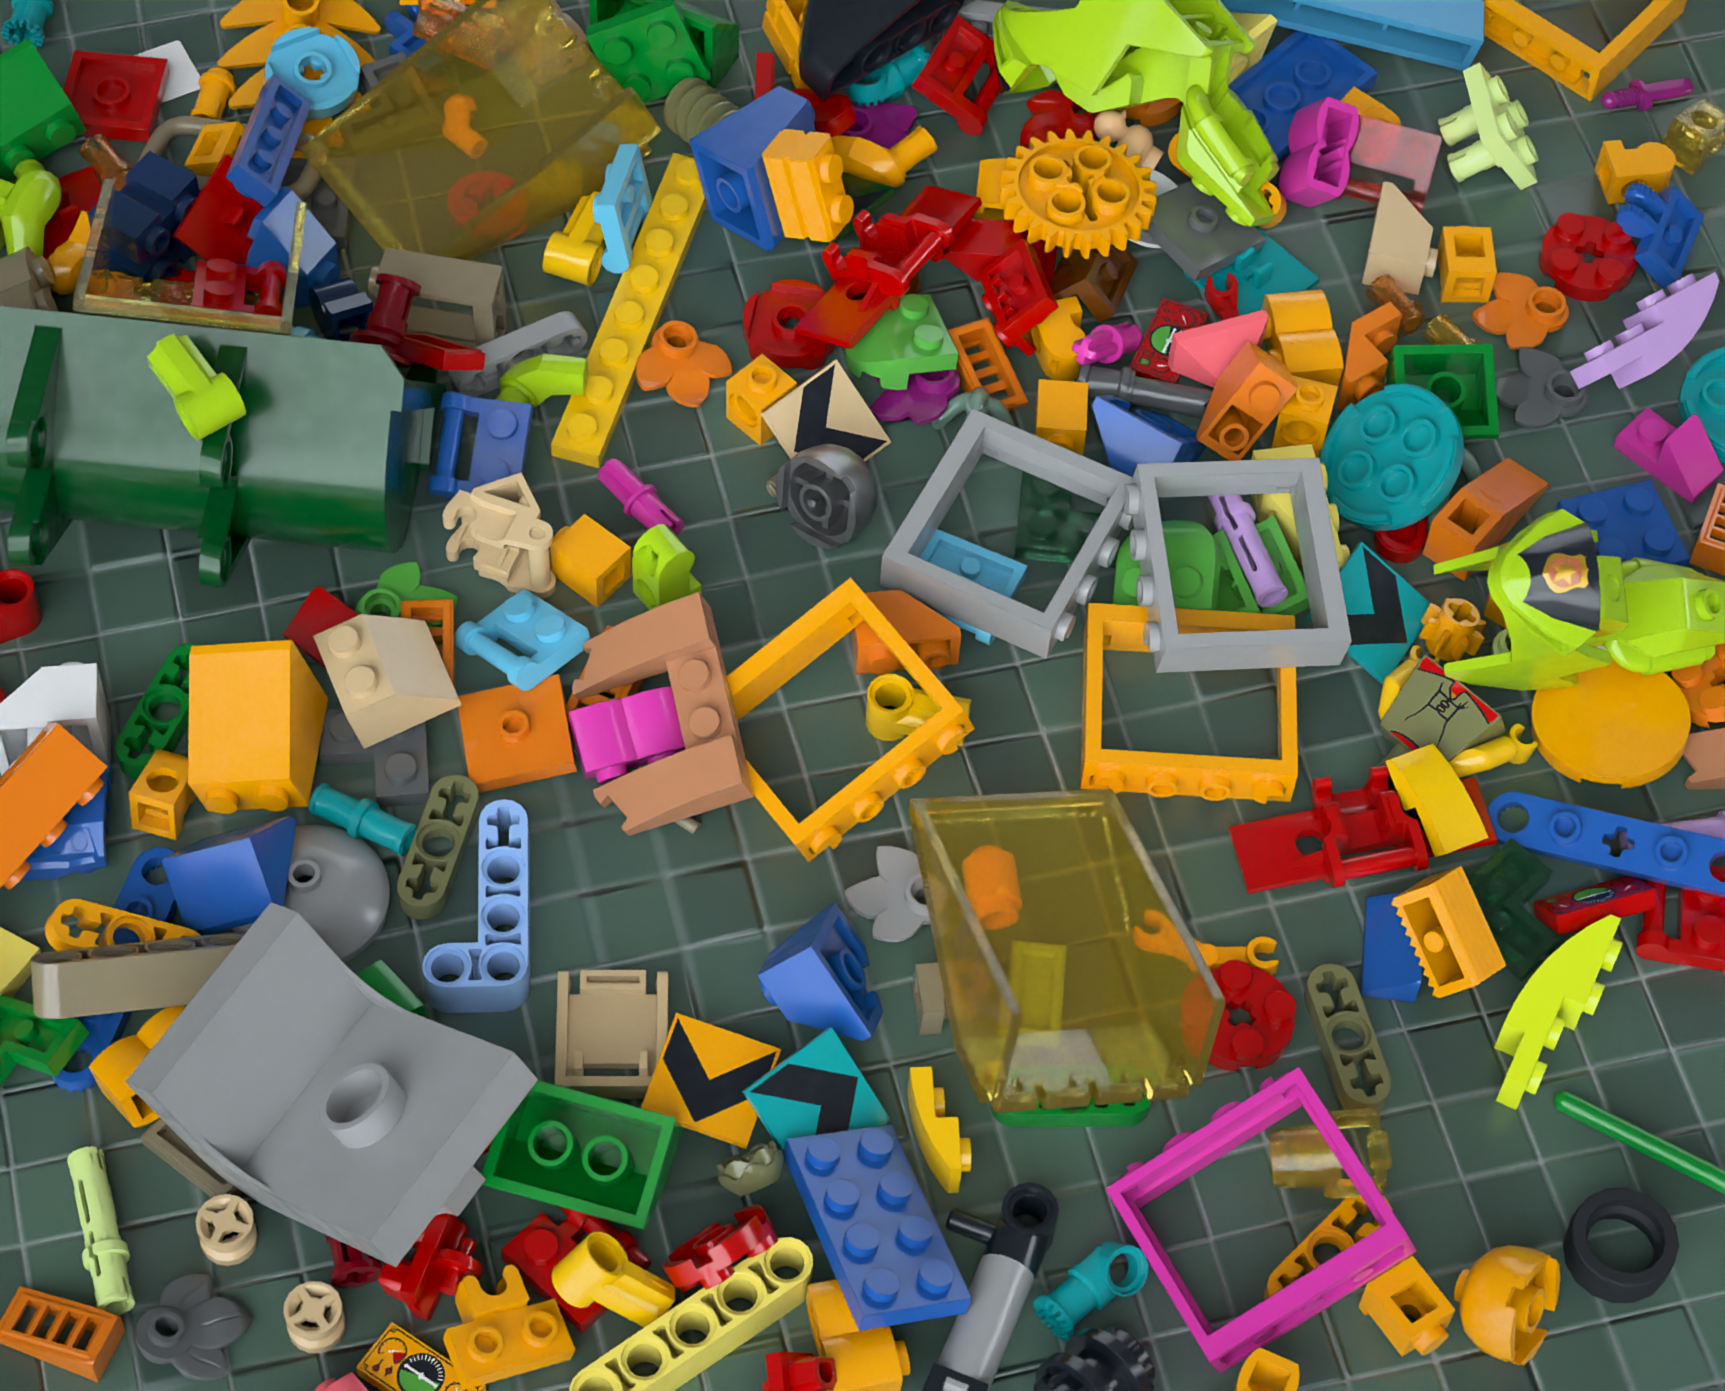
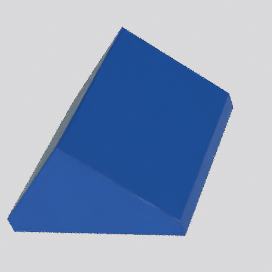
(232, 875)

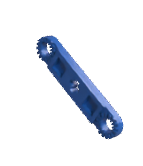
(1578, 836)
(138, 898)

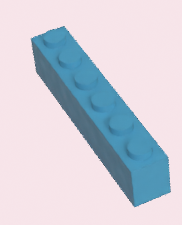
(1423, 30)

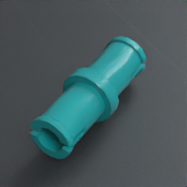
(362, 819)

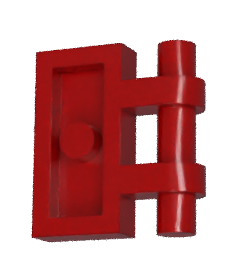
(545, 1244)

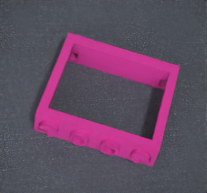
(1309, 1294)

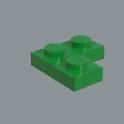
(35, 1041)

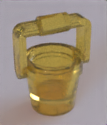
(1306, 1161)

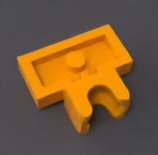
(503, 1333)

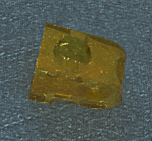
(1696, 135)

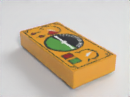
(407, 1364)

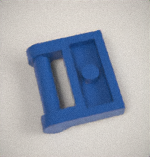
(498, 444)

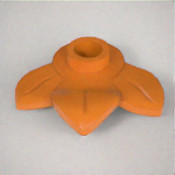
(1522, 311)
(681, 364)

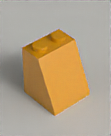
(253, 726)

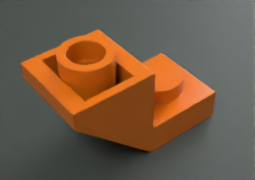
(1363, 357)

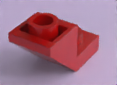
(986, 240)

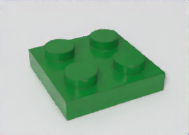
(648, 49)

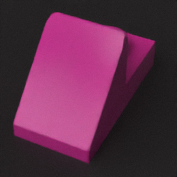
(1673, 455)

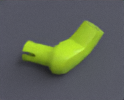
(30, 207)
(542, 377)

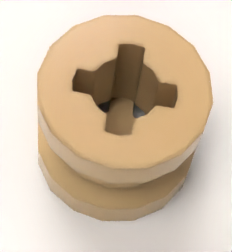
(221, 1217)
(312, 1303)

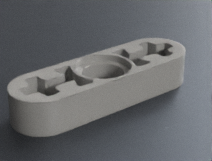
(552, 335)

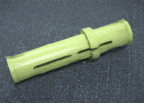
(104, 1250)

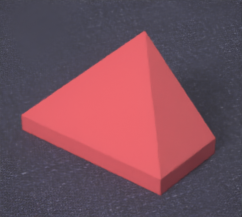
(1208, 349)

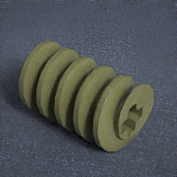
(695, 107)

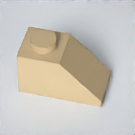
(1399, 242)

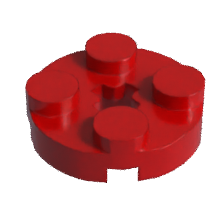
(1592, 235)
(781, 345)
(1269, 1008)
(710, 1252)

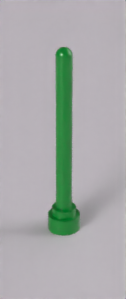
(1640, 1140)

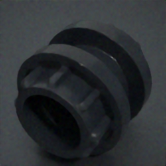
(1098, 1363)

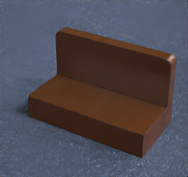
(1096, 280)

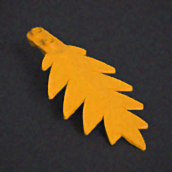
(280, 18)

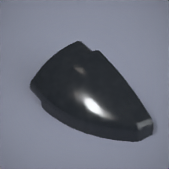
(856, 37)

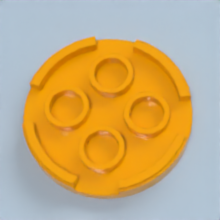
(1612, 726)

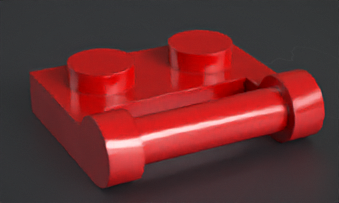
(951, 71)
(223, 285)
(1699, 928)

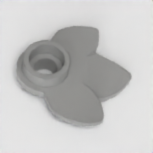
(892, 896)

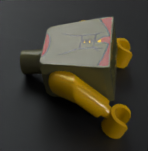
(1428, 708)

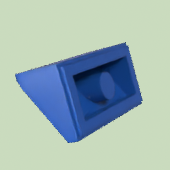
(1388, 958)

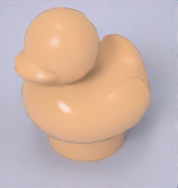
(1136, 136)

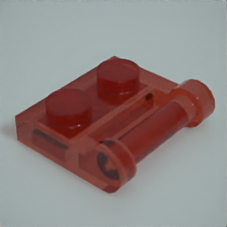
(1395, 151)

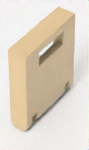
(610, 1028)

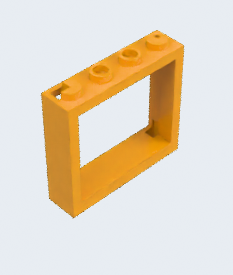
(1565, 56)
(896, 769)
(1171, 773)

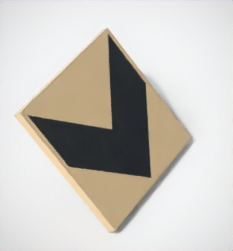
(826, 412)

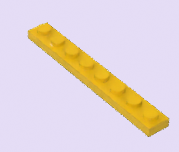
(633, 315)

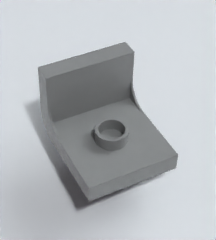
(329, 1092)

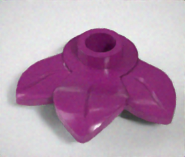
(882, 123)
(922, 401)

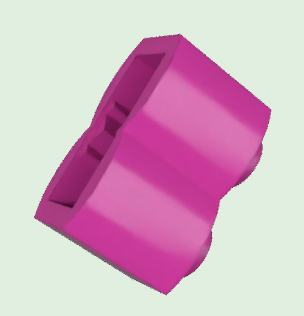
(1319, 152)
(626, 733)

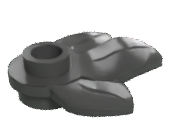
(1540, 390)
(200, 1328)

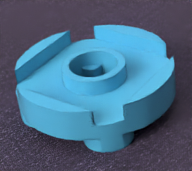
(336, 58)

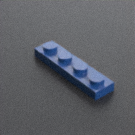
(268, 141)

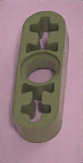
(442, 868)
(1353, 1016)

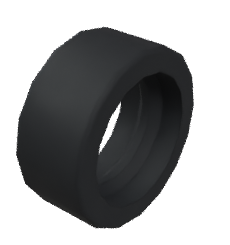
(1632, 1208)

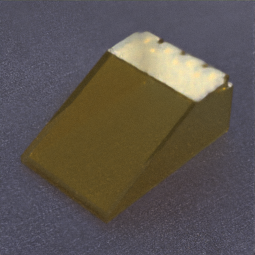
(480, 133)
(171, 301)
(1061, 952)

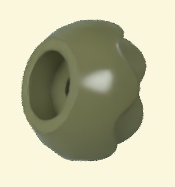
(752, 1170)

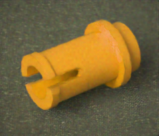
(216, 88)

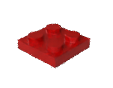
(116, 93)

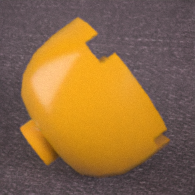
(1506, 1299)

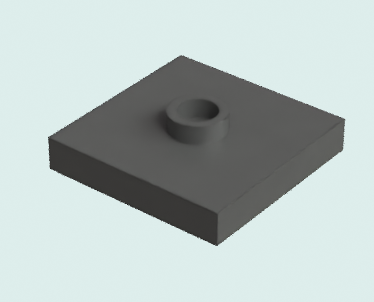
(1199, 231)

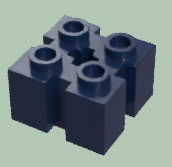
(147, 216)

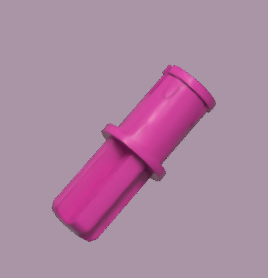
(1107, 343)
(638, 499)

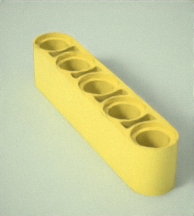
(707, 1313)

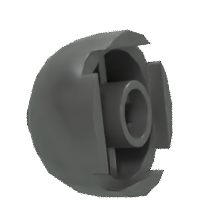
(827, 494)

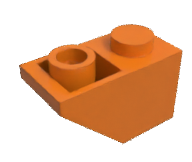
(1245, 402)
(923, 629)

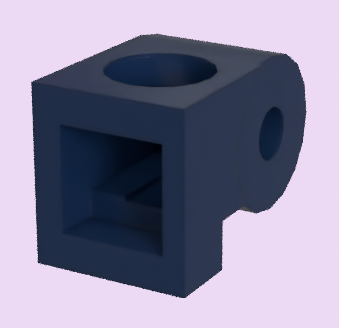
(337, 305)

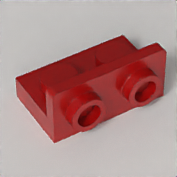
(1017, 295)

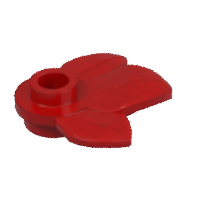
(1056, 114)

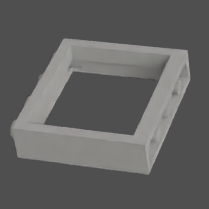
(973, 602)
(1178, 652)

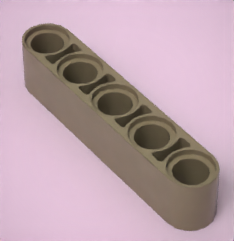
(126, 975)

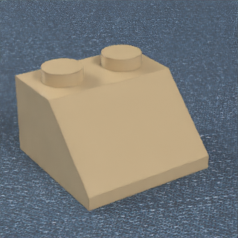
(386, 674)

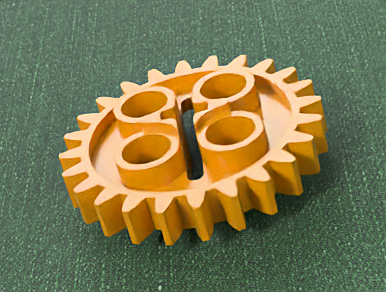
(1077, 193)

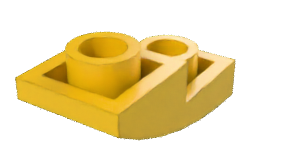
(1443, 805)
(935, 1133)

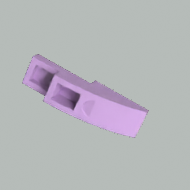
(1652, 334)

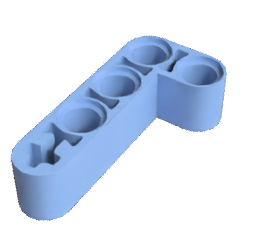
(497, 905)

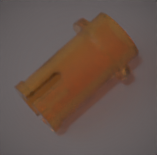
(1389, 291)

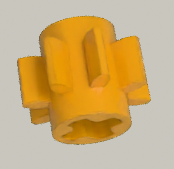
(1452, 629)

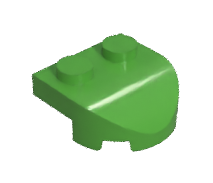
(903, 344)
(1193, 566)
(1234, 588)

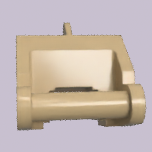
(506, 531)

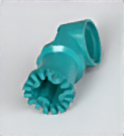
(27, 21)
(889, 79)
(1090, 1287)

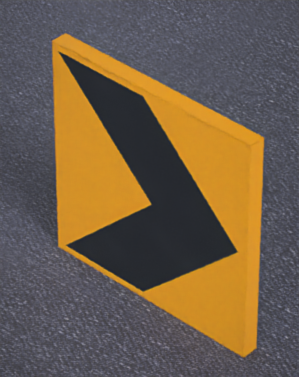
(704, 1078)

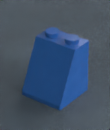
(734, 169)

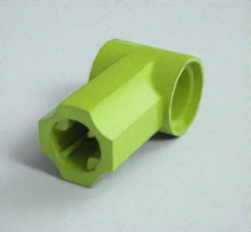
(199, 394)

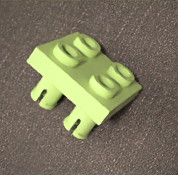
(1499, 127)

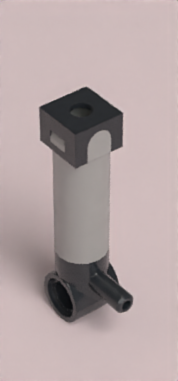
(997, 1288)

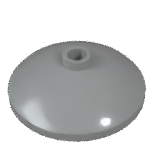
(348, 888)

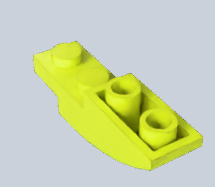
(1553, 1001)

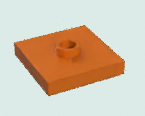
(516, 734)

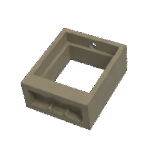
(453, 282)

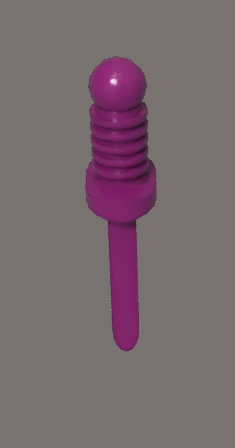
(1643, 94)

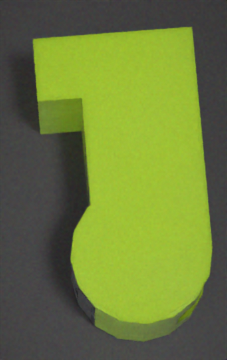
(662, 566)

